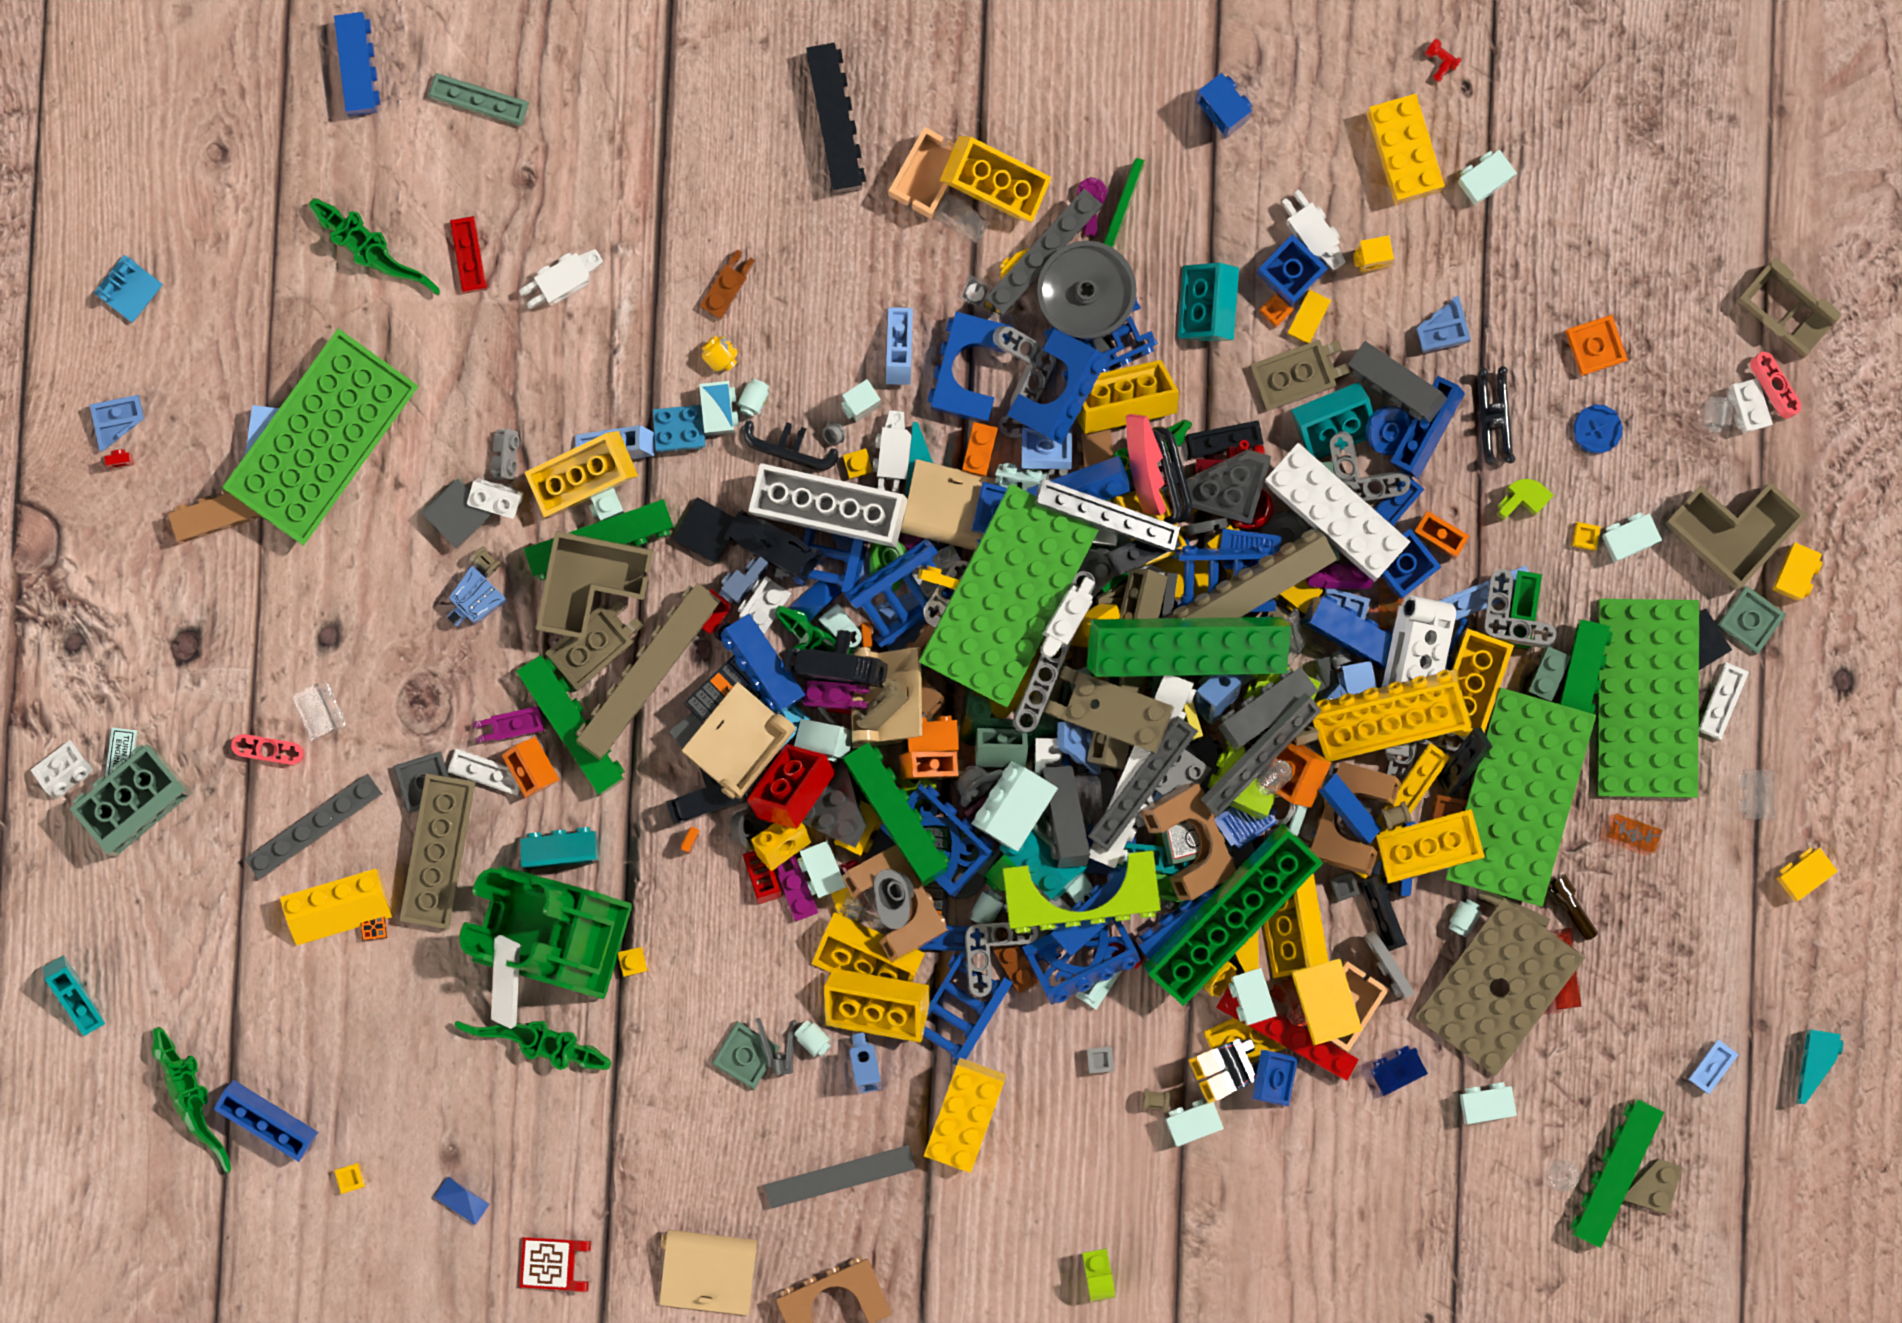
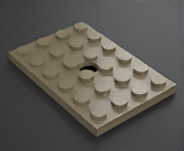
(1506, 948)

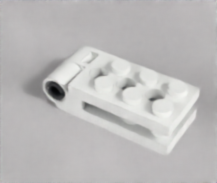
(1419, 639)

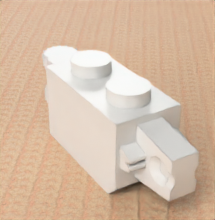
(1312, 231)
(563, 278)
(894, 451)
(1067, 618)

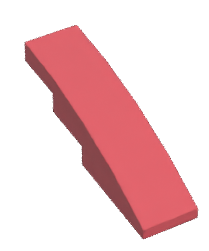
(1143, 460)

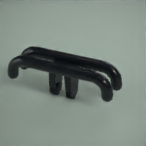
(1495, 415)
(791, 455)
(1173, 476)

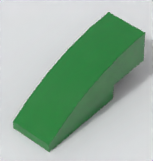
(1524, 603)

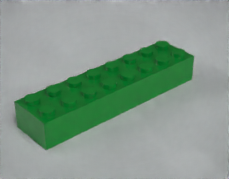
(1188, 646)
(1233, 914)

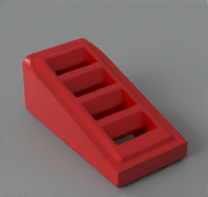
(768, 895)

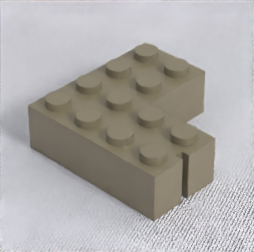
(1730, 543)
(579, 568)

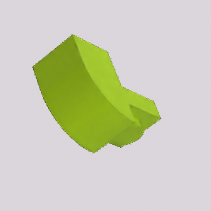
(1527, 493)
(1098, 1275)

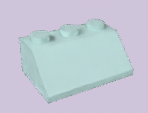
(1014, 806)

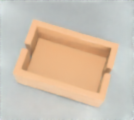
(921, 173)
(1366, 998)

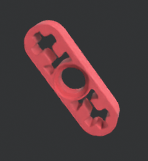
(1766, 382)
(251, 740)

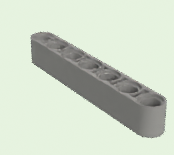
(1040, 686)

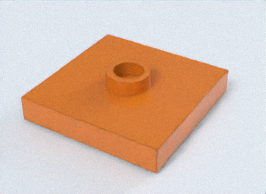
(1596, 345)

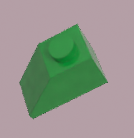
(995, 874)

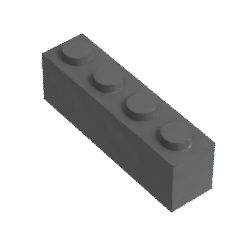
(1396, 381)
(1266, 709)
(1065, 819)

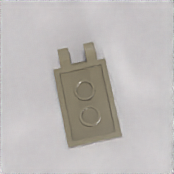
(1298, 373)
(604, 641)

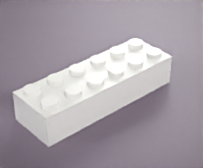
(828, 505)
(1336, 512)

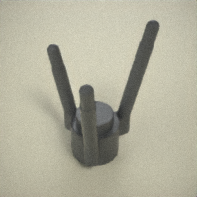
(783, 1060)

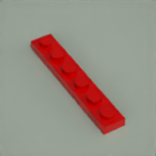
(1296, 1039)

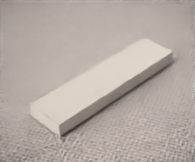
(505, 982)

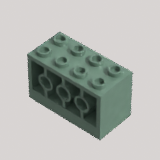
(145, 807)

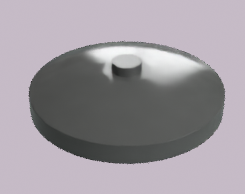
(1087, 290)

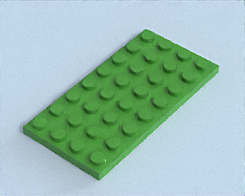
(320, 437)
(1007, 596)
(1649, 699)
(1524, 794)

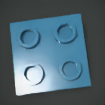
(128, 288)
(678, 428)

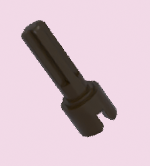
(1563, 893)

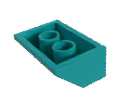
(1208, 302)
(1336, 412)
(559, 848)
(1042, 868)

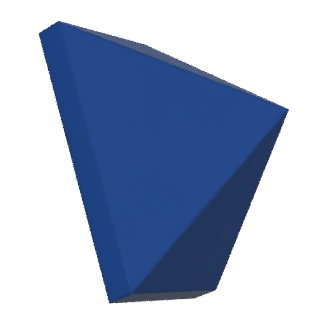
(817, 599)
(462, 1200)

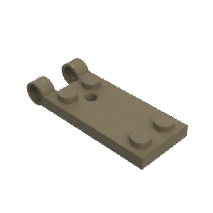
(1120, 715)

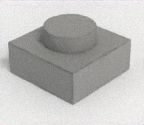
(1100, 1060)

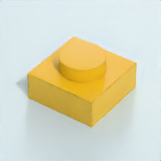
(857, 464)
(632, 961)

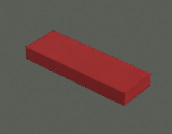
(468, 254)

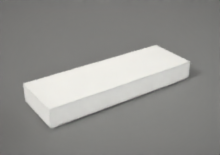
(1723, 701)
(483, 771)

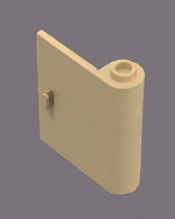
(942, 508)
(907, 720)
(743, 742)
(708, 1267)

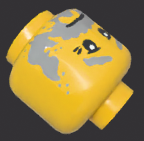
(719, 353)

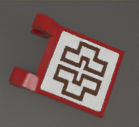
(551, 1264)

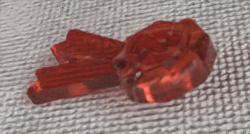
(1291, 1000)

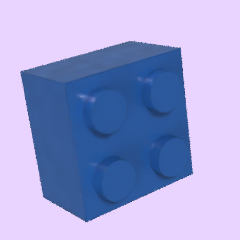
(1224, 104)
(1291, 270)
(1410, 567)

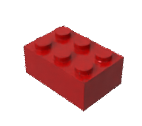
(791, 786)

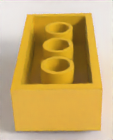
(1405, 149)
(995, 178)
(581, 474)
(1480, 670)
(965, 1115)

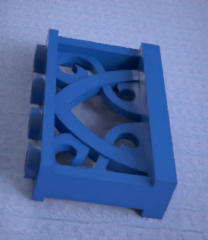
(958, 845)
(1047, 948)

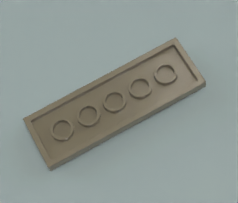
(437, 851)

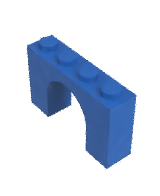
(949, 396)
(1057, 417)

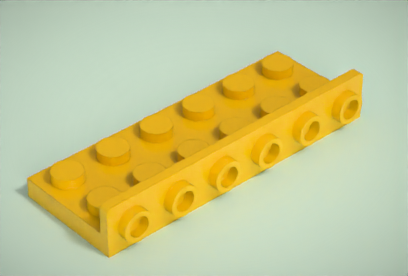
(1391, 715)

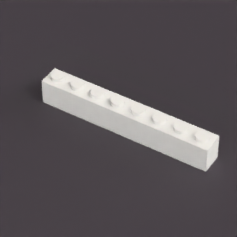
(1174, 692)

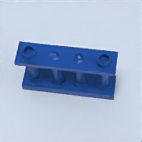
(1191, 553)
(853, 557)
(882, 582)
(984, 1009)

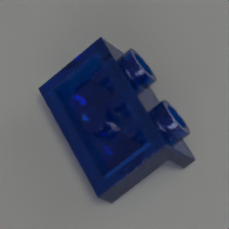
(1398, 1070)

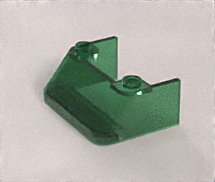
(977, 713)

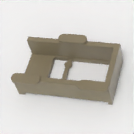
(1813, 328)

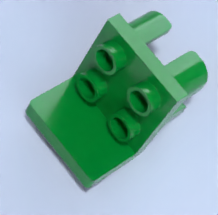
(562, 929)

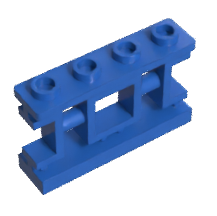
(1123, 330)

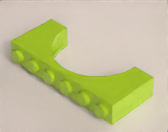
(1251, 799)
(1029, 908)

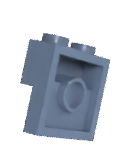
(738, 586)

